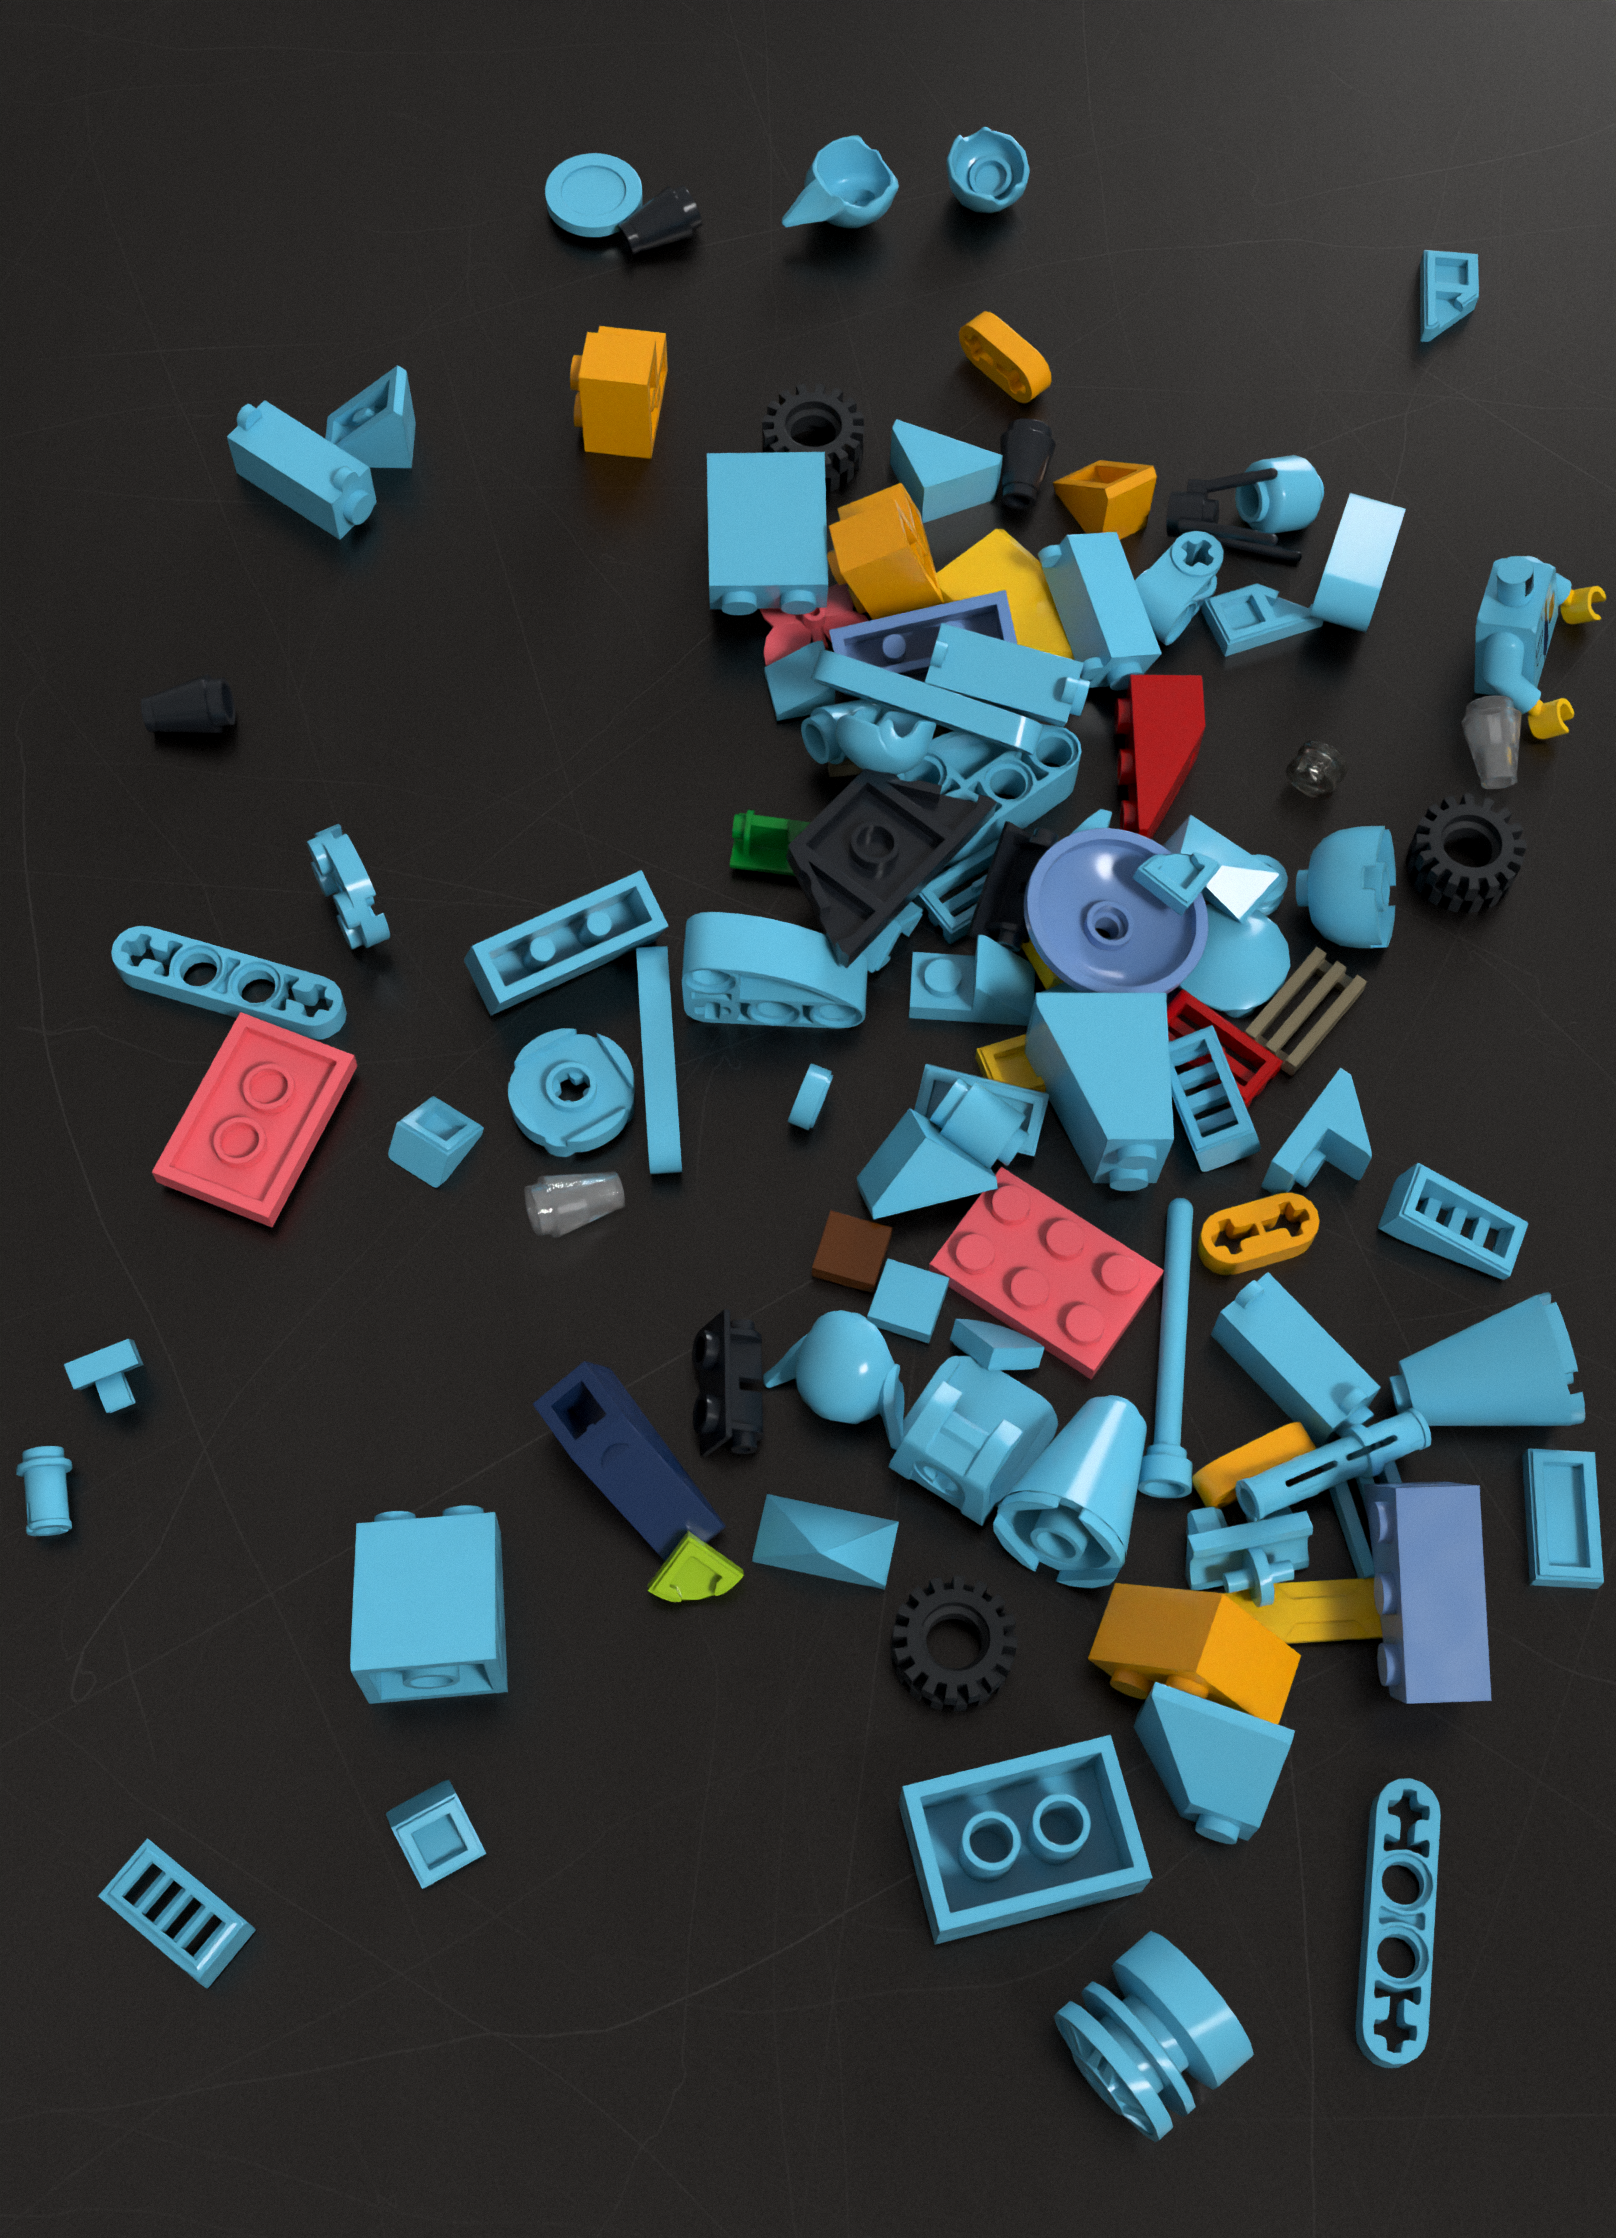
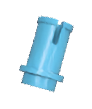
(46, 1490)

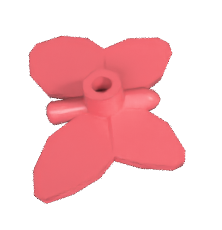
(795, 631)

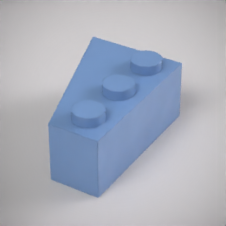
(908, 639)
(1430, 1590)

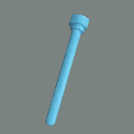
(1165, 1467)

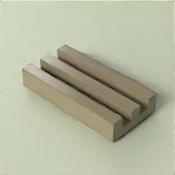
(1331, 977)

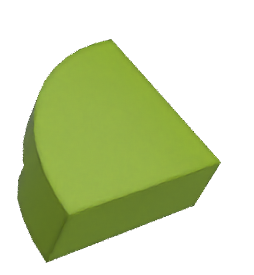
(694, 1572)

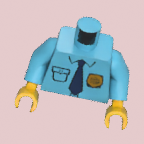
(1516, 633)

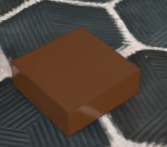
(851, 1251)

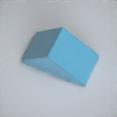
(377, 423)
(942, 471)
(919, 1170)

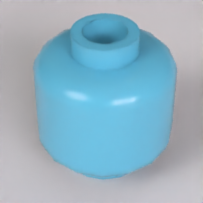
(1281, 503)

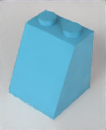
(767, 532)
(1107, 1079)
(428, 1606)

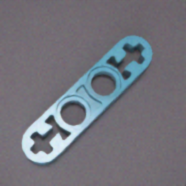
(927, 701)
(232, 975)
(658, 1060)
(1408, 1922)

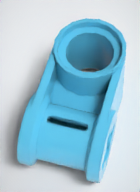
(1179, 583)

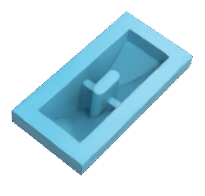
(1242, 879)
(825, 1541)

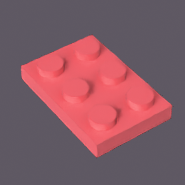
(255, 1119)
(1046, 1272)

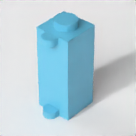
(301, 469)
(1100, 608)
(1008, 675)
(1295, 1360)

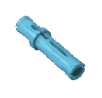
(1397, 1436)

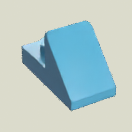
(978, 988)
(1328, 1132)

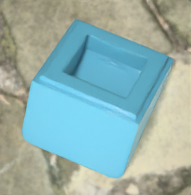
(791, 683)
(433, 1141)
(435, 1833)

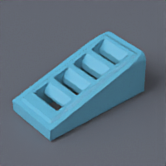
(1225, 1134)
(1423, 1231)
(217, 1949)

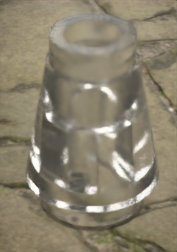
(1493, 738)
(571, 1201)

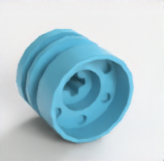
(1163, 2026)

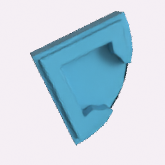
(1177, 877)
(879, 949)
(996, 1346)

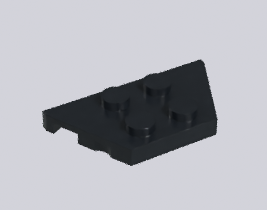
(878, 853)

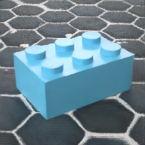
(1023, 1839)

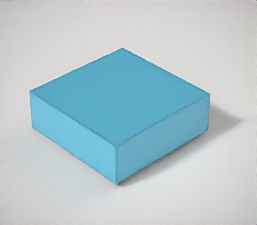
(908, 1300)

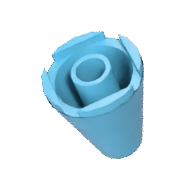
(1496, 1372)
(1079, 1496)

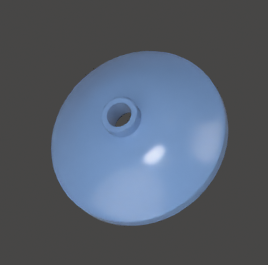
(1089, 886)

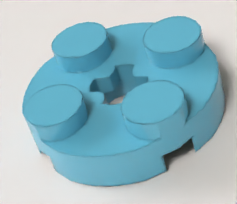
(343, 873)
(569, 1125)

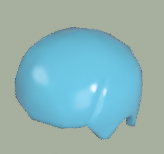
(987, 170)
(890, 746)

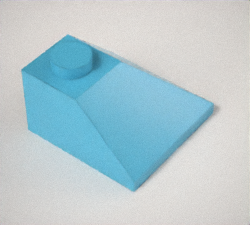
(1212, 1760)

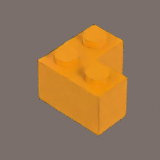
(619, 390)
(884, 555)
(1193, 1645)

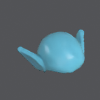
(844, 187)
(845, 1373)

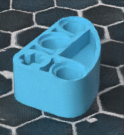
(976, 768)
(768, 974)

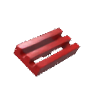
(1230, 1036)

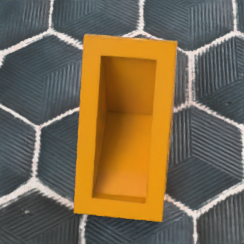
(1109, 496)

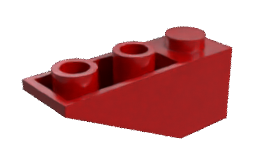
(1162, 740)

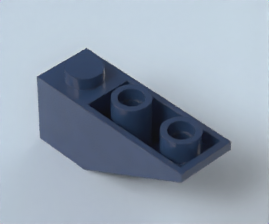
(626, 1457)

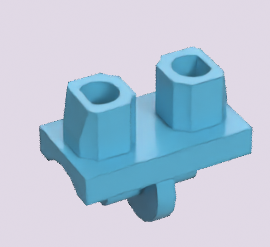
(1246, 1554)

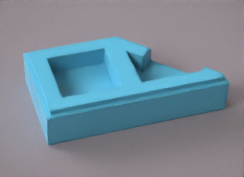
(1446, 290)
(1254, 618)

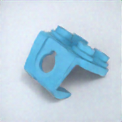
(973, 1436)

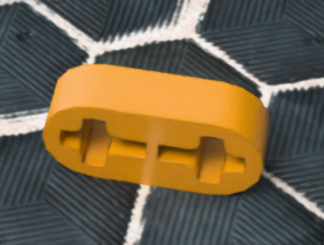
(1005, 357)
(1261, 1247)
(1218, 1479)

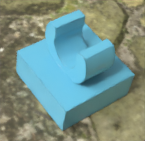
(107, 1371)

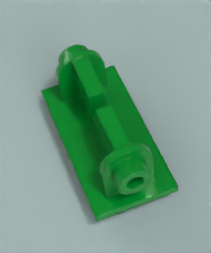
(763, 842)

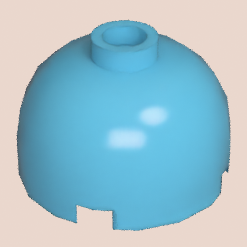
(1351, 887)

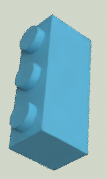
(565, 942)

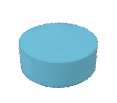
(811, 1097)

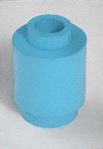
(980, 1123)

